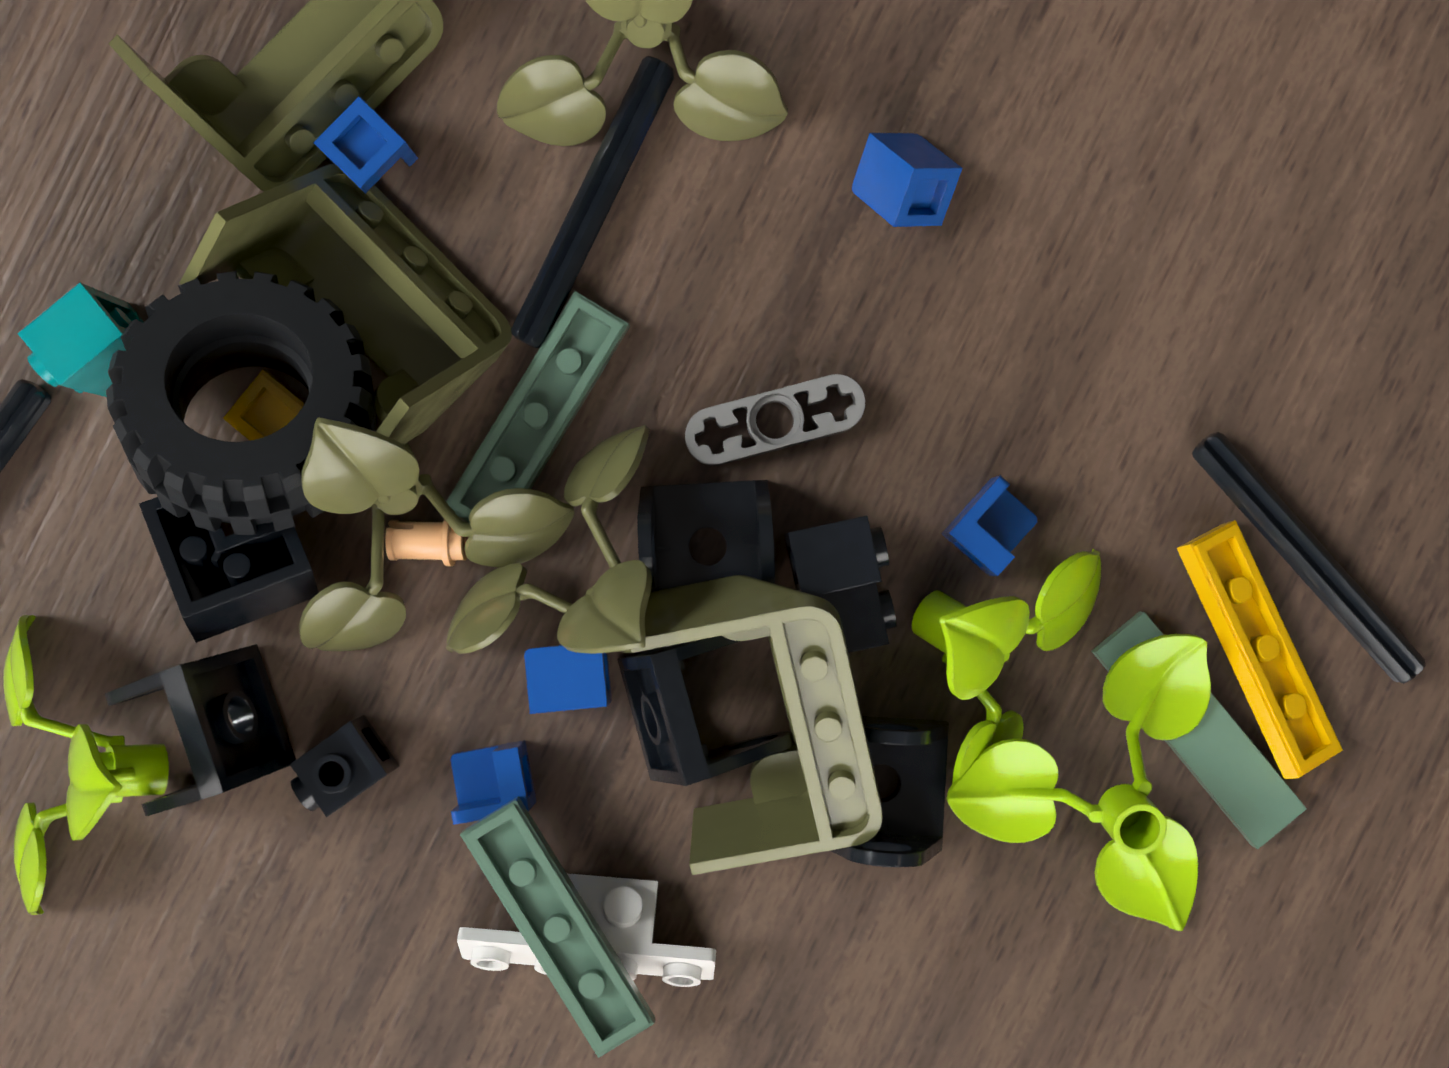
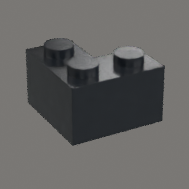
(842, 567)
(228, 578)

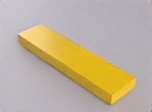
(1260, 650)

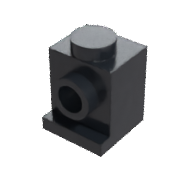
(359, 753)

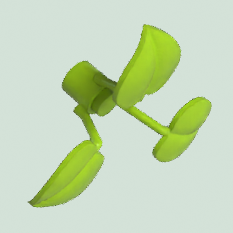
(984, 634)
(94, 775)
(1152, 858)

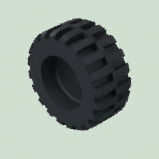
(211, 333)

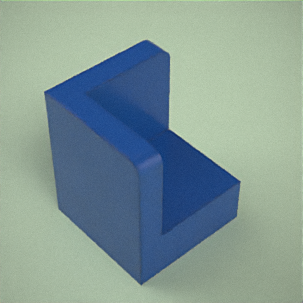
(363, 145)
(906, 179)
(991, 527)
(566, 679)
(490, 779)

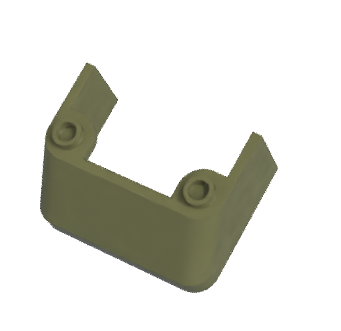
(297, 82)
(390, 281)
(823, 786)

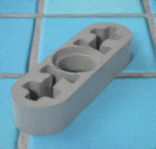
(824, 422)

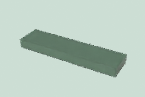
(542, 404)
(1220, 755)
(558, 927)

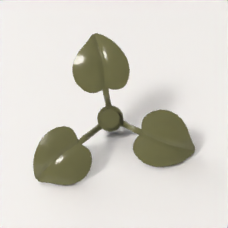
(724, 100)
(363, 469)
(612, 610)

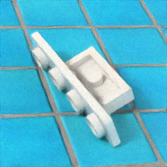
(627, 918)

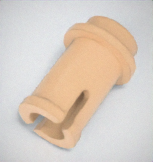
(424, 542)

